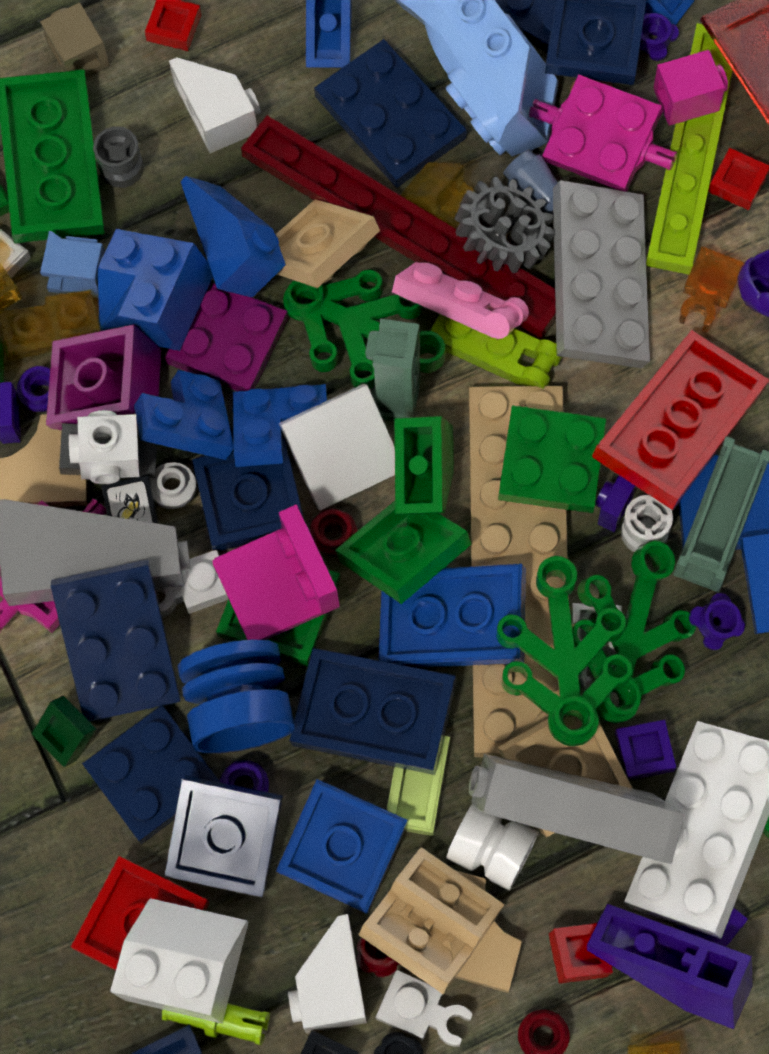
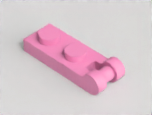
(460, 300)

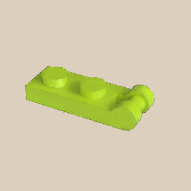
(500, 355)

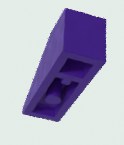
(675, 964)

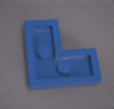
(258, 419)
(190, 422)

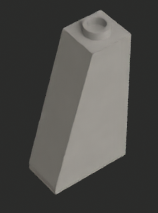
(56, 543)
(577, 807)

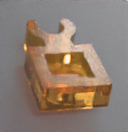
(709, 284)

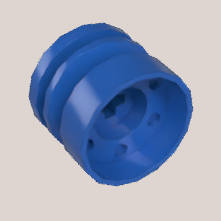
(236, 696)

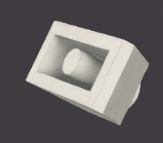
(215, 103)
(329, 983)

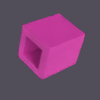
(690, 87)

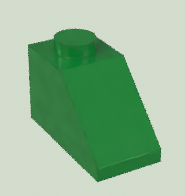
(423, 464)

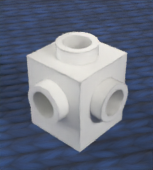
(105, 447)

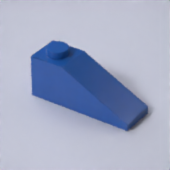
(328, 33)
(236, 241)

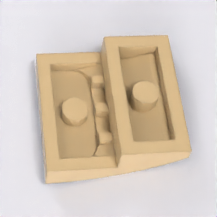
(431, 920)

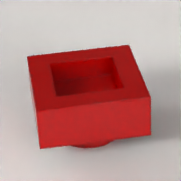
(173, 23)
(739, 179)
(571, 955)

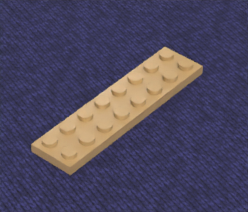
(503, 536)

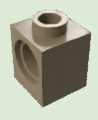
(75, 40)

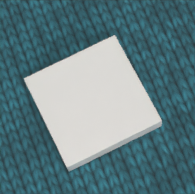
(341, 446)

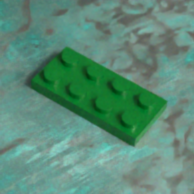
(49, 156)

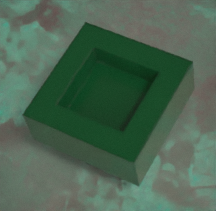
(63, 731)

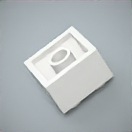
(180, 960)

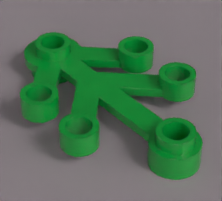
(354, 322)
(634, 641)
(564, 660)

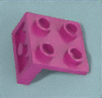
(277, 580)

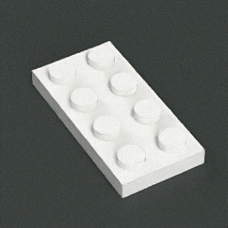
(725, 807)

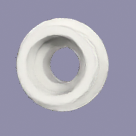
(182, 494)

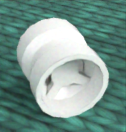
(640, 532)

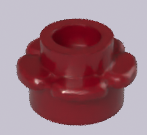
(370, 962)

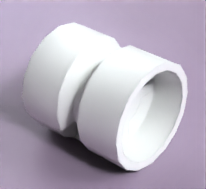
(497, 847)

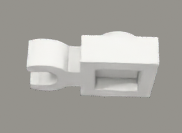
(199, 589)
(414, 1007)

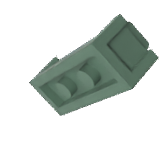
(396, 368)
(721, 515)

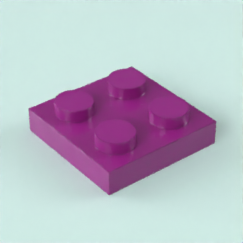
(230, 339)

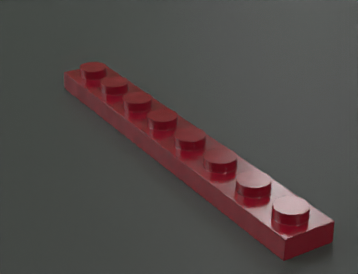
(400, 222)

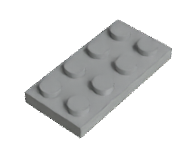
(600, 275)

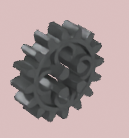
(487, 234)

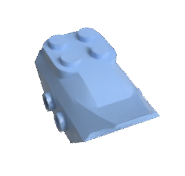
(490, 70)

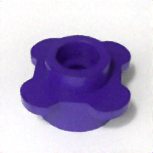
(661, 27)
(730, 618)

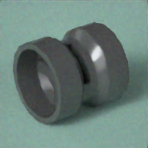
(118, 157)

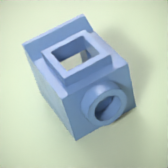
(72, 264)

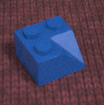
(152, 286)

